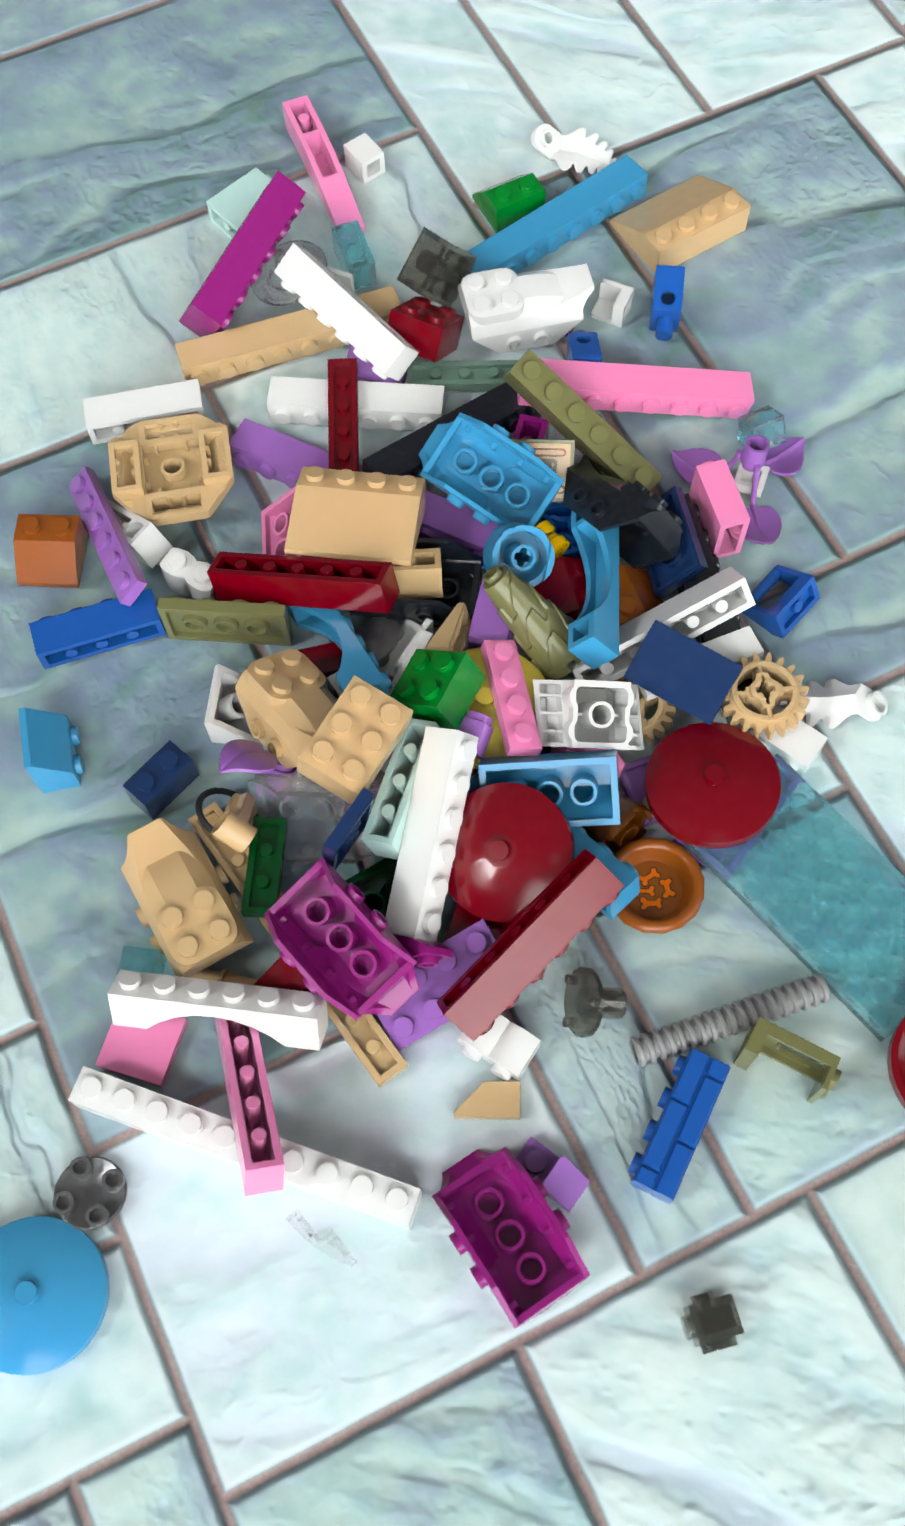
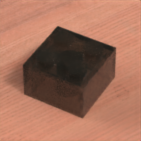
(436, 267)

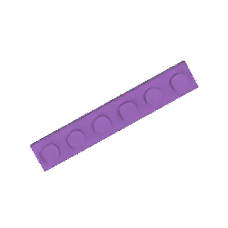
(107, 536)

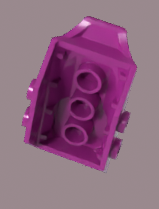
(341, 945)
(510, 1233)

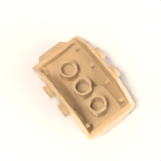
(284, 702)
(182, 898)

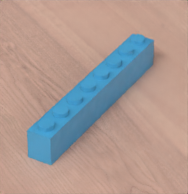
(562, 218)

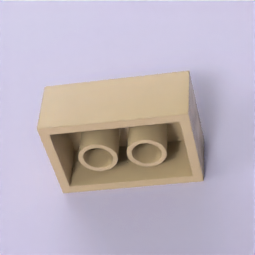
(354, 740)

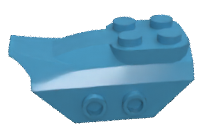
(488, 472)

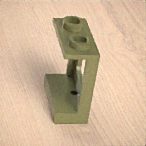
(764, 1039)

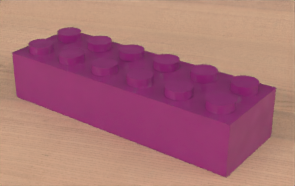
(244, 257)

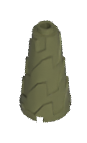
(535, 622)

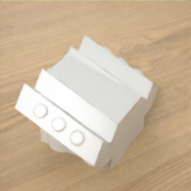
(588, 714)

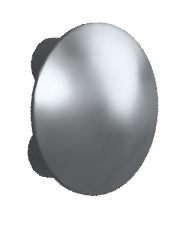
(380, 637)
(90, 1193)

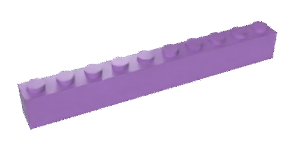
(282, 459)

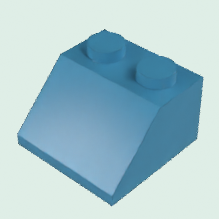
(50, 749)

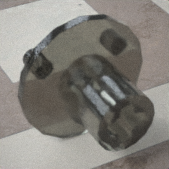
(589, 1002)

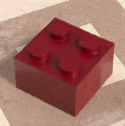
(427, 327)

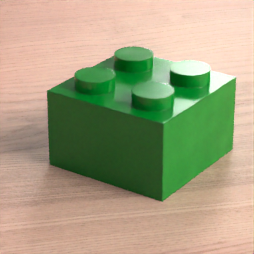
(439, 686)

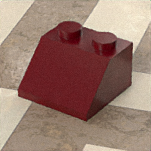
(565, 586)

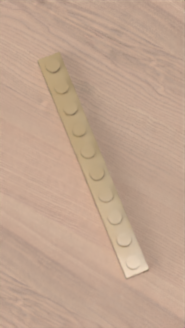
(362, 1035)

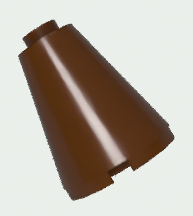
(630, 828)

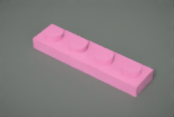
(511, 698)

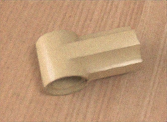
(236, 823)

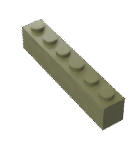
(578, 421)

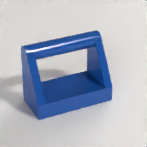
(790, 607)

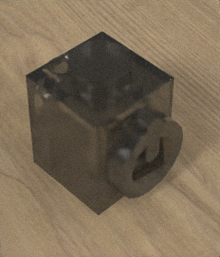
(712, 1322)

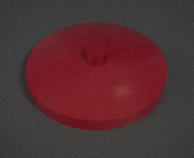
(712, 785)
(508, 850)

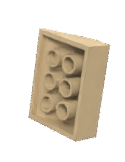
(683, 221)
(356, 515)

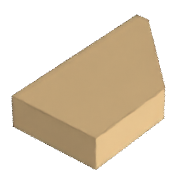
(492, 1101)

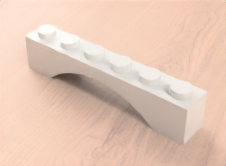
(286, 1015)

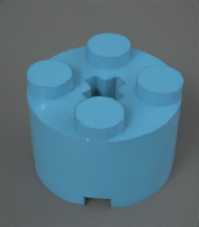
(515, 538)

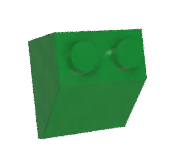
(510, 200)

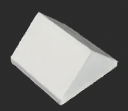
(224, 713)

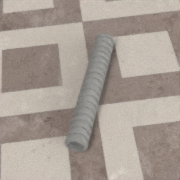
(729, 1019)

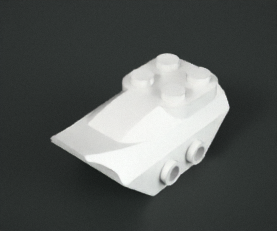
(525, 308)

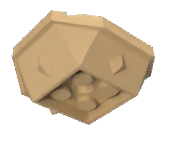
(172, 468)

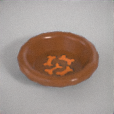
(668, 885)

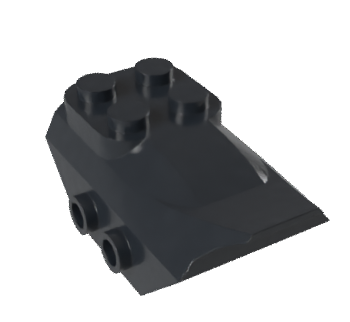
(645, 528)
(459, 582)

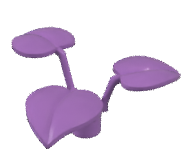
(783, 461)
(250, 757)

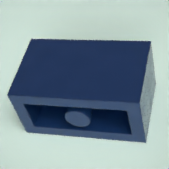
(161, 779)

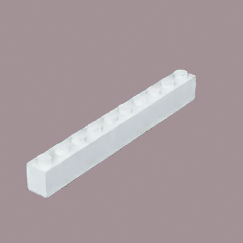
(215, 1137)

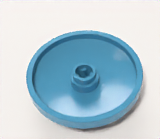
(49, 1294)

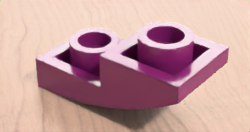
(425, 952)

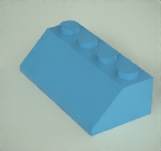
(576, 781)

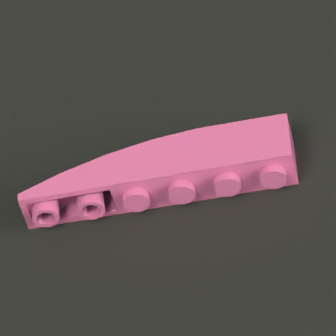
(320, 161)

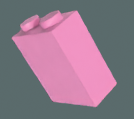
(720, 507)

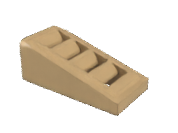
(453, 632)

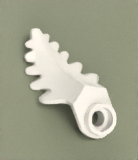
(572, 148)
(839, 701)

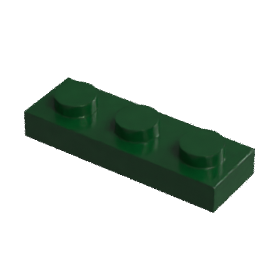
(264, 866)

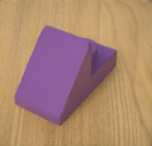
(556, 1173)

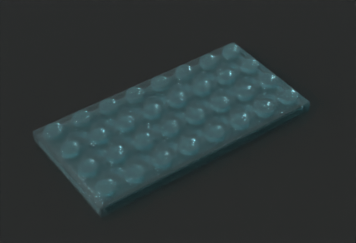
(825, 900)

